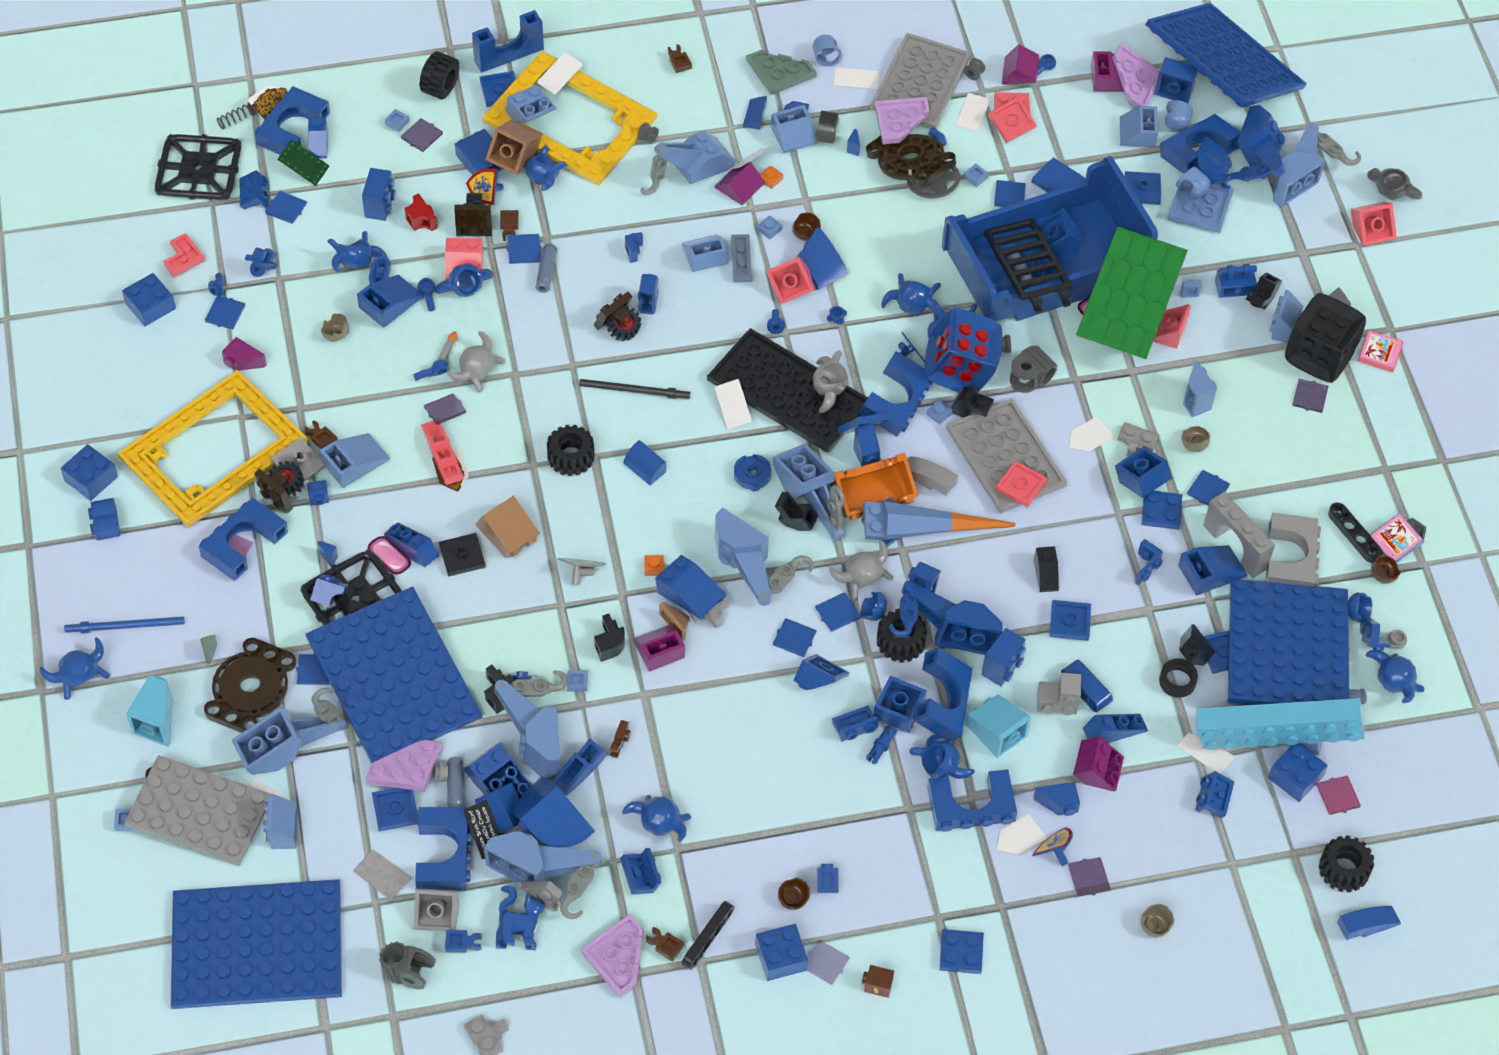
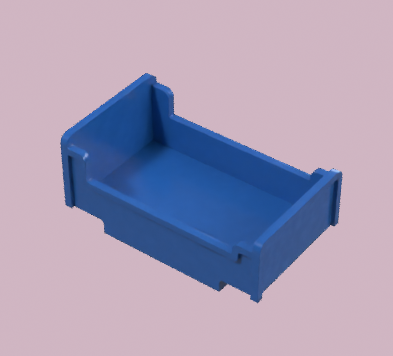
(1095, 207)

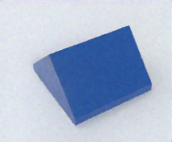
(502, 805)

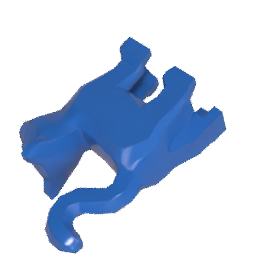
(518, 923)

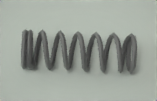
(250, 108)

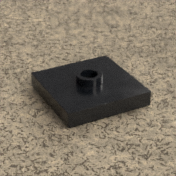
(462, 554)

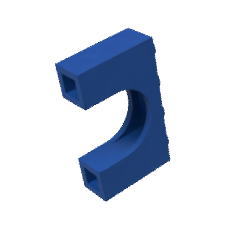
(526, 43)
(294, 104)
(1177, 148)
(914, 381)
(250, 517)
(956, 680)
(950, 815)
(453, 872)

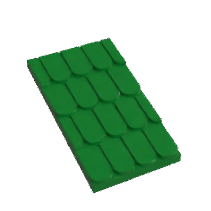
(1132, 292)

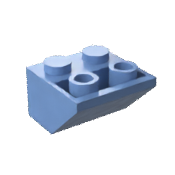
(528, 105)
(1139, 127)
(793, 128)
(705, 252)
(1285, 316)
(1199, 391)
(280, 822)

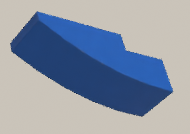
(579, 767)
(1368, 921)

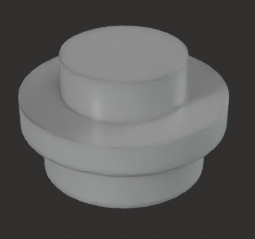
(1397, 639)
(441, 772)

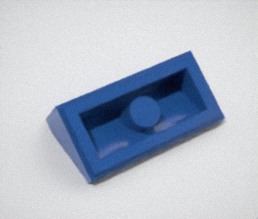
(755, 112)

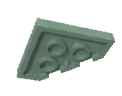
(779, 71)

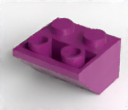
(1104, 72)
(660, 647)
(1098, 764)

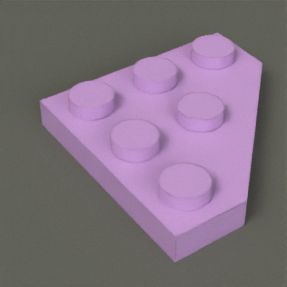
(1136, 75)
(900, 117)
(408, 767)
(617, 955)

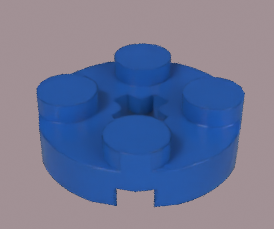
(752, 481)

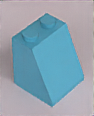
(152, 711)
(998, 724)

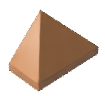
(675, 619)

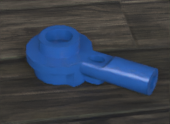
(1046, 62)
(427, 287)
(438, 368)

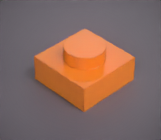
(771, 177)
(653, 564)

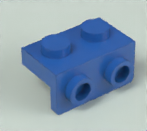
(253, 190)
(1370, 634)
(855, 723)
(641, 872)

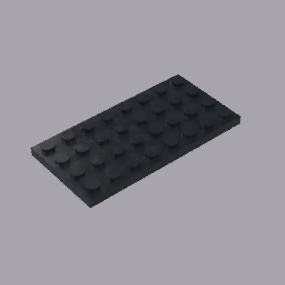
(783, 389)

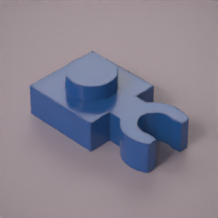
(458, 941)

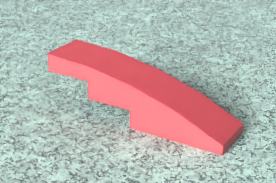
(442, 452)

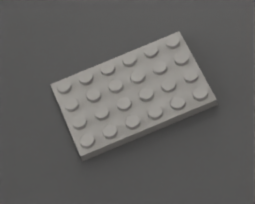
(924, 70)
(996, 442)
(198, 810)

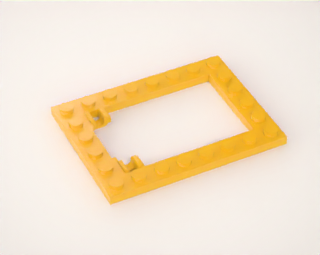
(601, 163)
(185, 506)

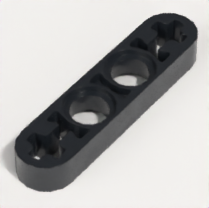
(1351, 534)
(708, 935)

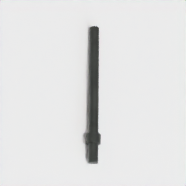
(671, 393)

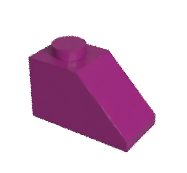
(242, 356)

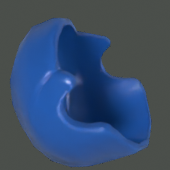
(1359, 606)
(874, 607)

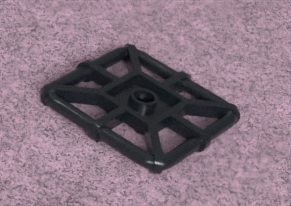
(192, 159)
(356, 587)

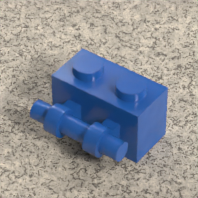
(1235, 280)

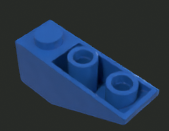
(413, 544)
(1115, 726)

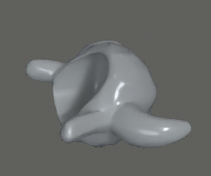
(476, 362)
(830, 379)
(863, 569)

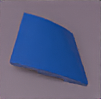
(822, 260)

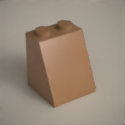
(513, 146)
(508, 527)

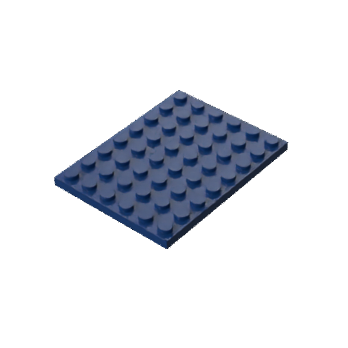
(1225, 54)
(1287, 643)
(393, 675)
(256, 944)

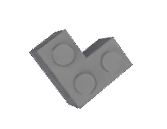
(1060, 696)

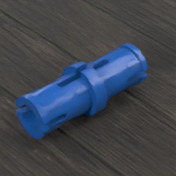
(881, 744)

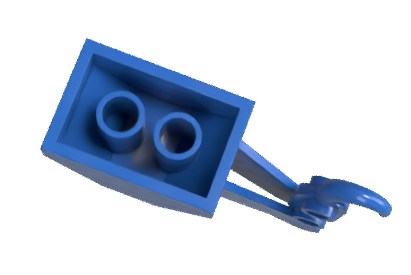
(1260, 144)
(959, 626)

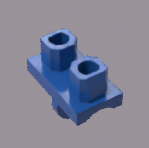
(260, 260)

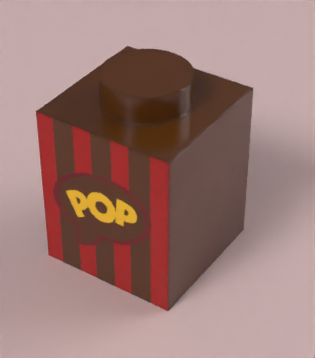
(878, 981)

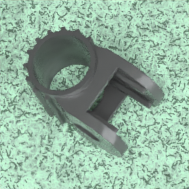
(1031, 365)
(407, 955)

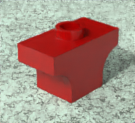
(420, 214)

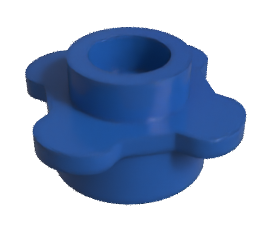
(836, 315)

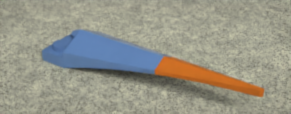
(897, 520)

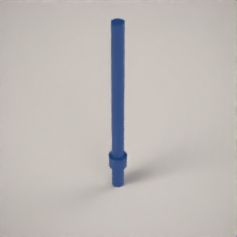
(86, 627)

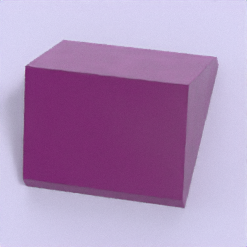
(1020, 66)
(741, 183)

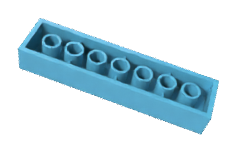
(1280, 724)

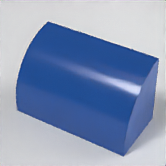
(645, 463)

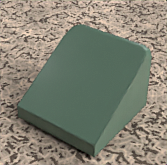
(209, 646)

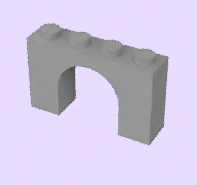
(1304, 533)
(1257, 547)

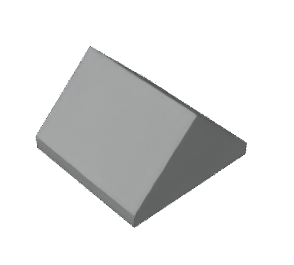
(435, 909)

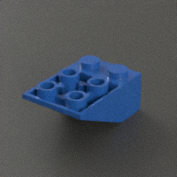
(387, 299)
(1210, 567)
(495, 770)

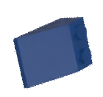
(689, 587)

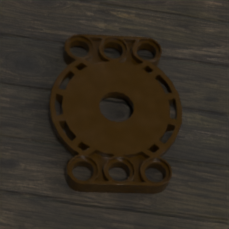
(912, 169)
(254, 704)

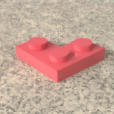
(187, 255)

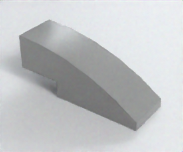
(932, 475)

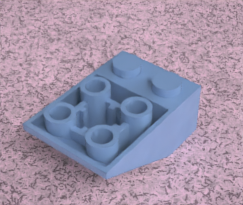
(352, 458)

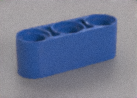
(1092, 690)

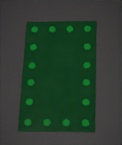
(303, 162)

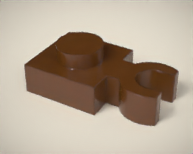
(678, 60)
(508, 222)
(320, 437)
(622, 735)
(667, 945)

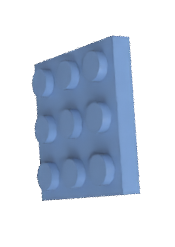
(1202, 212)

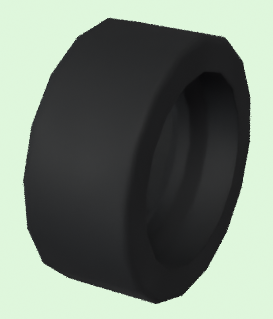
(1174, 690)

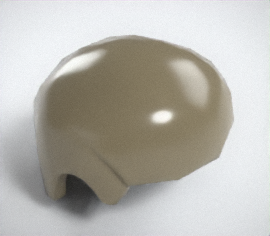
(336, 328)
(1196, 439)
(1157, 920)

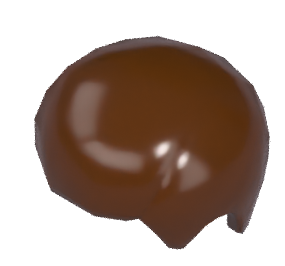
(805, 225)
(1385, 569)
(793, 894)

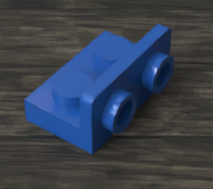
(1214, 794)

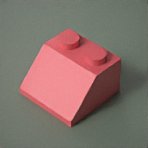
(1374, 223)
(463, 251)

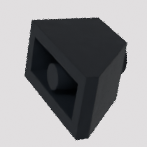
(1046, 569)
(1195, 647)

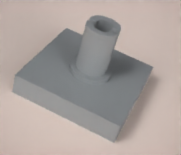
(301, 455)

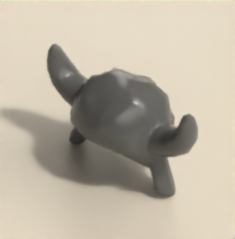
(1394, 183)

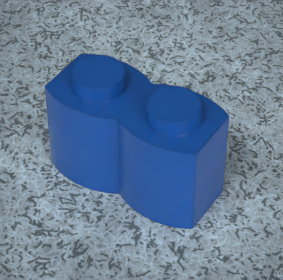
(648, 294)
(105, 519)

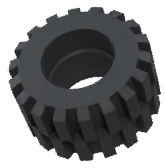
(439, 75)
(570, 438)
(897, 648)
(1355, 852)

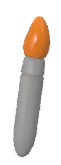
(448, 345)

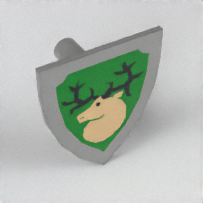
(579, 570)

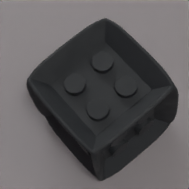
(1325, 337)

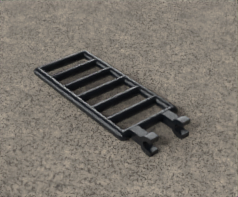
(1034, 295)

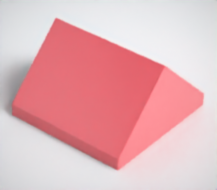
(791, 279)
(1173, 326)

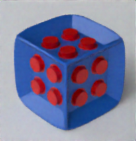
(963, 350)

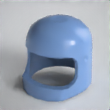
(823, 46)
(1179, 116)
(1196, 181)

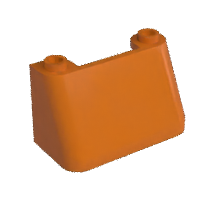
(876, 484)

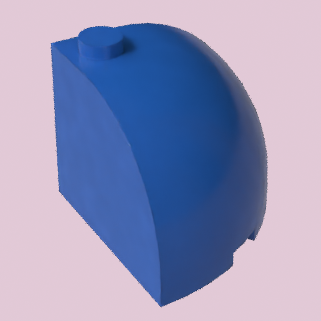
(551, 816)

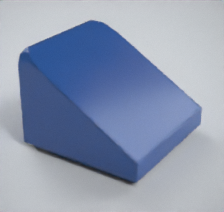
(853, 143)
(328, 552)

